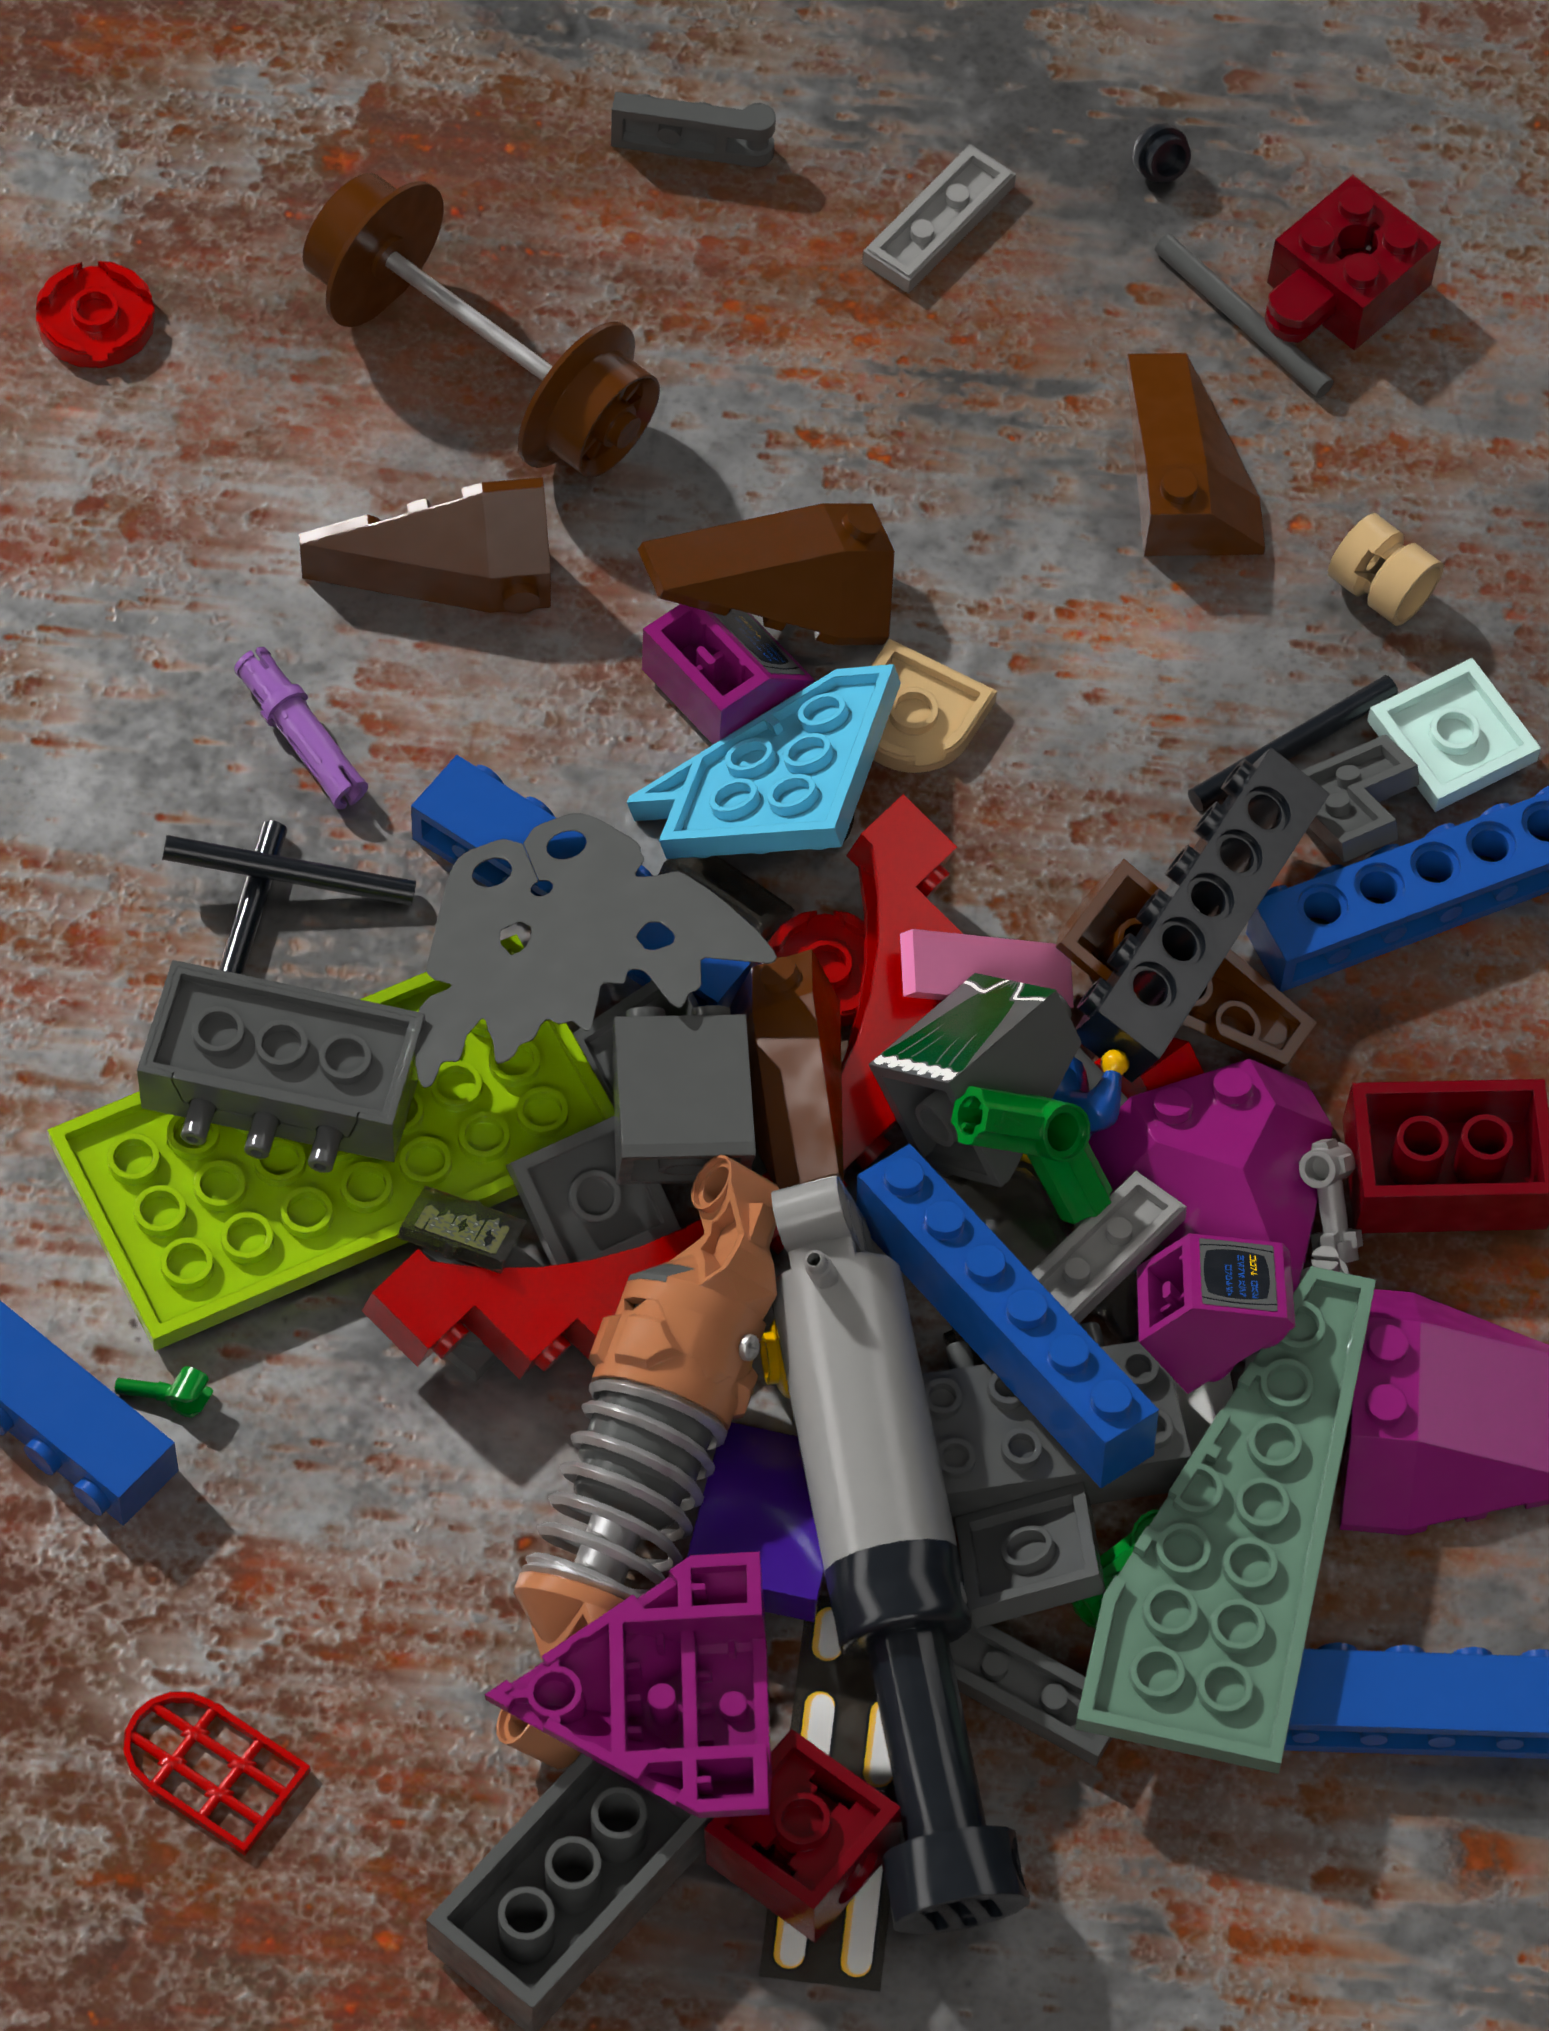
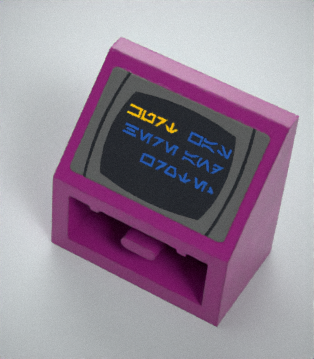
(719, 667)
(1213, 1304)

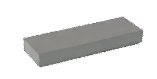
(939, 218)
(1109, 1245)

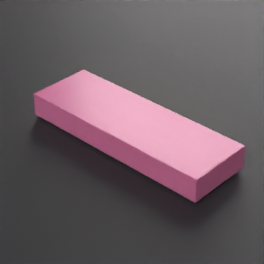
(942, 961)

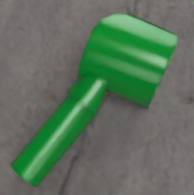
(185, 1396)

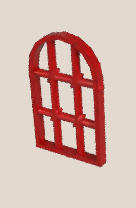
(236, 1763)

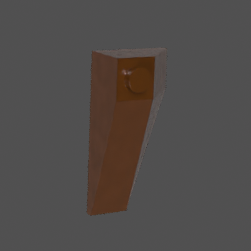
(797, 567)
(1237, 1002)

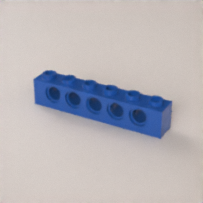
(1414, 909)

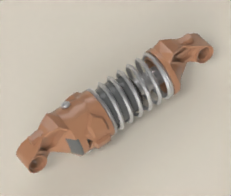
(663, 1393)

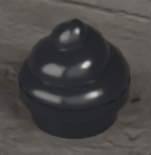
(1161, 153)

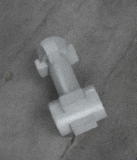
(1325, 1169)

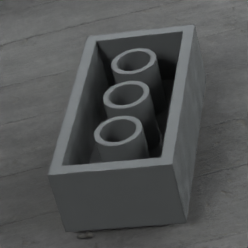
(562, 1890)

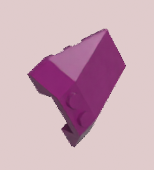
(1443, 1419)

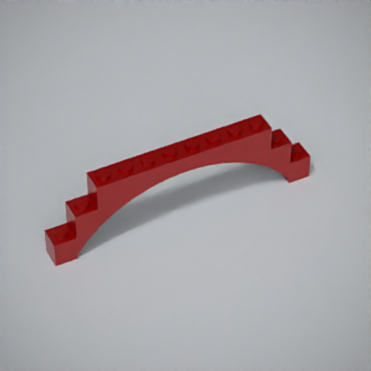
(533, 1308)

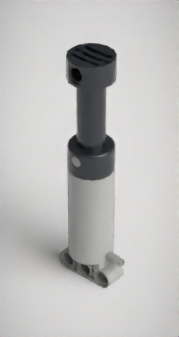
(888, 1550)

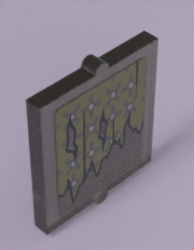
(462, 1229)

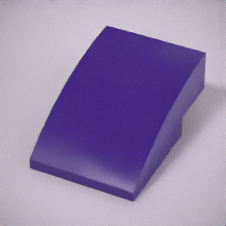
(764, 1505)

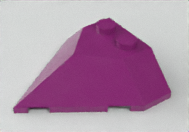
(1226, 1152)
(667, 1689)

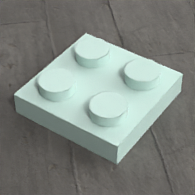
(1456, 733)

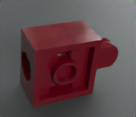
(1347, 267)
(825, 1819)

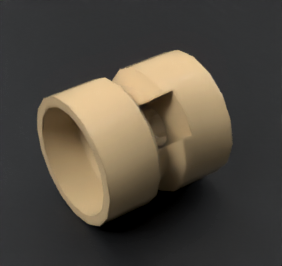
(1391, 574)

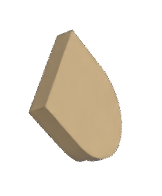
(932, 712)

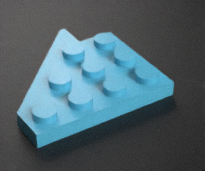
(781, 777)

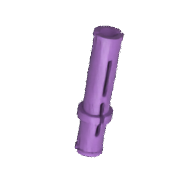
(288, 711)

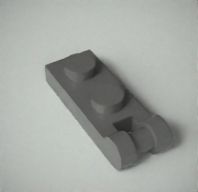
(694, 129)

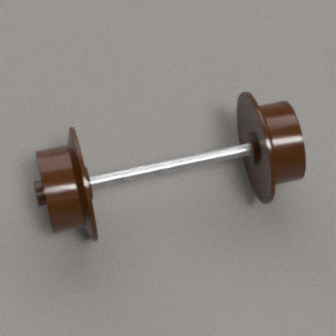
(372, 248)

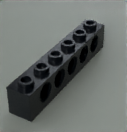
(1252, 836)

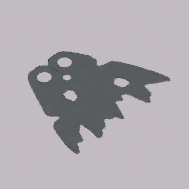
(576, 942)

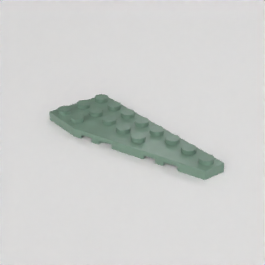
(1219, 1592)

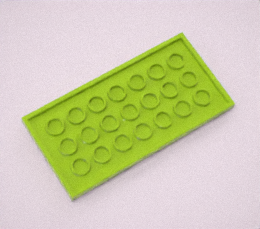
(223, 1232)

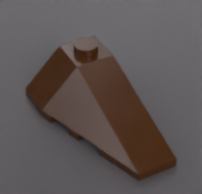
(1187, 470)
(464, 553)
(794, 1068)

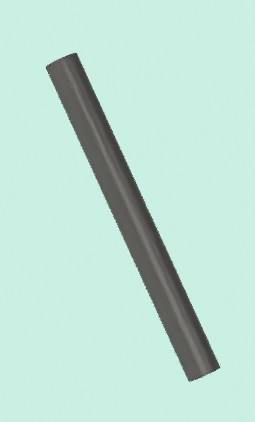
(1243, 315)

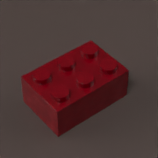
(1449, 1155)

